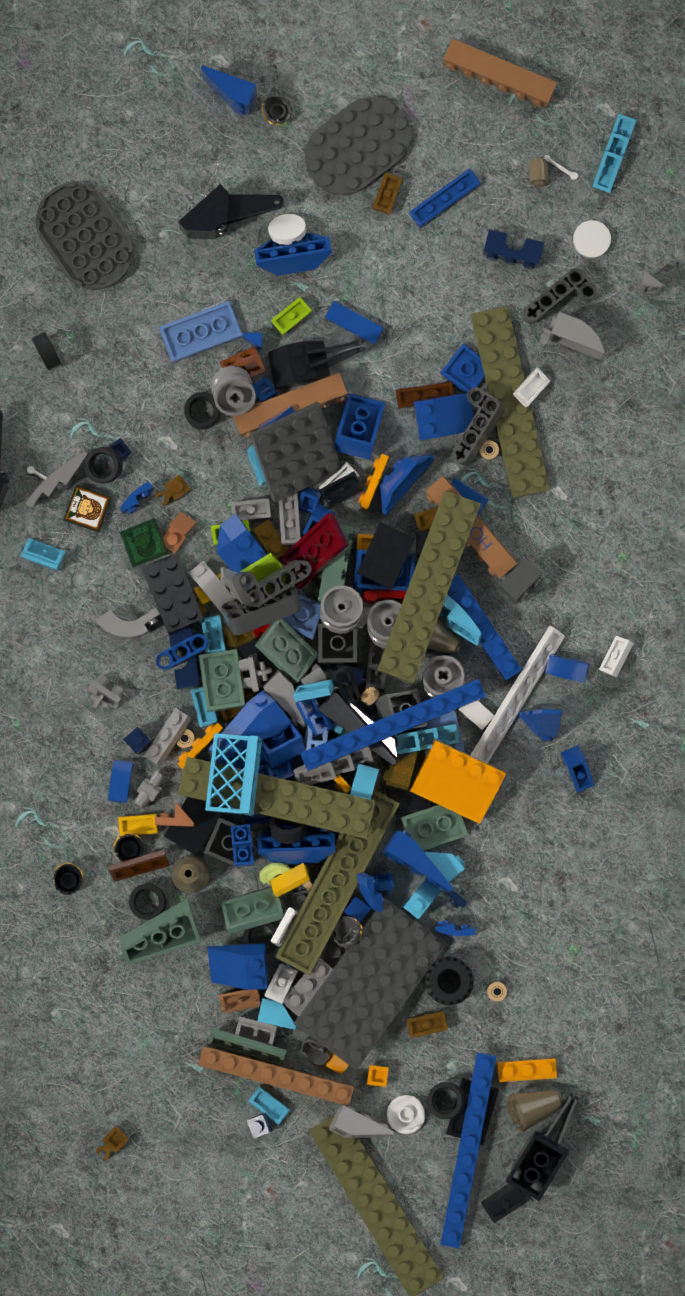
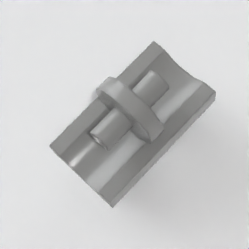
(252, 664)
(102, 695)

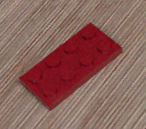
(317, 547)

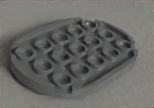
(357, 146)
(84, 236)

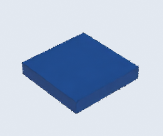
(464, 369)

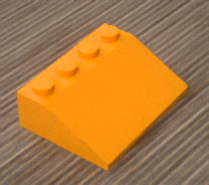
(457, 781)

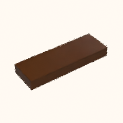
(407, 395)
(138, 865)

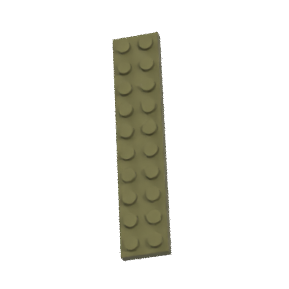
(516, 425)
(428, 587)
(285, 799)
(333, 890)
(378, 1208)

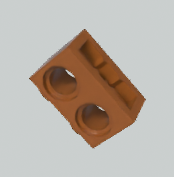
(247, 360)

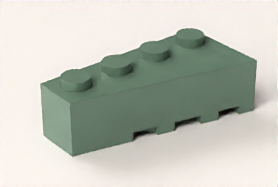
(335, 572)
(162, 934)

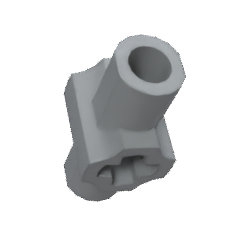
(149, 790)

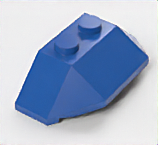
(294, 257)
(402, 478)
(237, 545)
(312, 849)

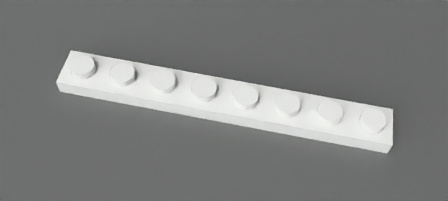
(517, 695)

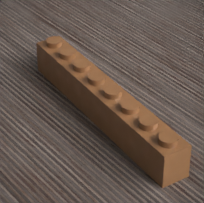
(276, 1075)

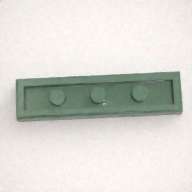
(247, 1046)

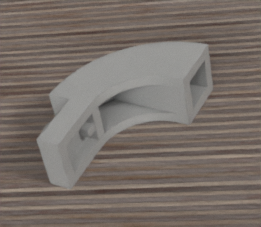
(211, 585)
(127, 629)

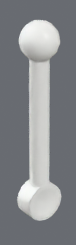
(573, 175)
(31, 470)

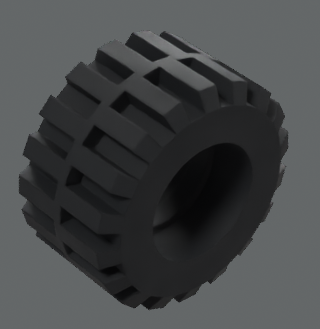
(464, 989)

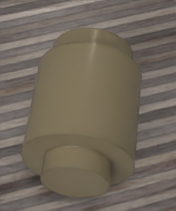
(538, 172)

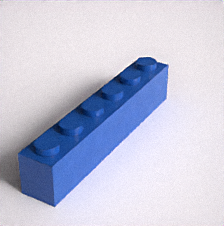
(490, 639)

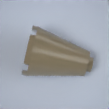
(444, 639)
(200, 874)
(532, 1107)

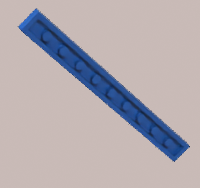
(393, 725)
(468, 1150)

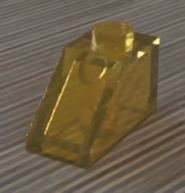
(400, 774)

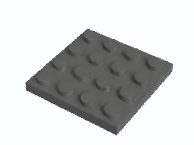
(295, 451)

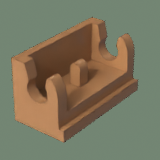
(240, 1000)

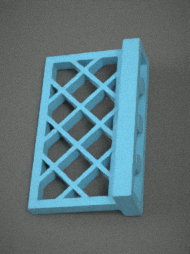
(249, 779)

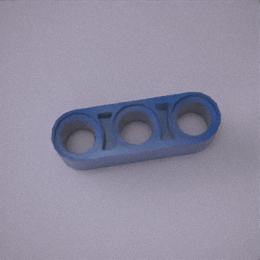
(172, 652)

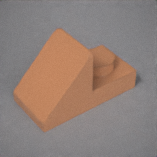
(178, 532)
(180, 818)

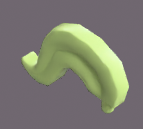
(271, 871)

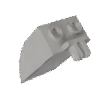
(574, 335)

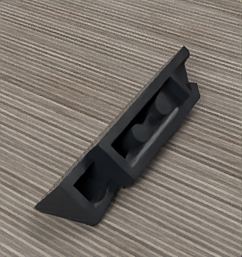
(352, 718)

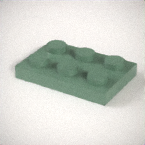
(286, 650)
(222, 680)
(434, 826)
(251, 910)

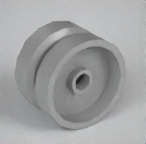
(233, 391)
(341, 598)
(381, 621)
(440, 668)

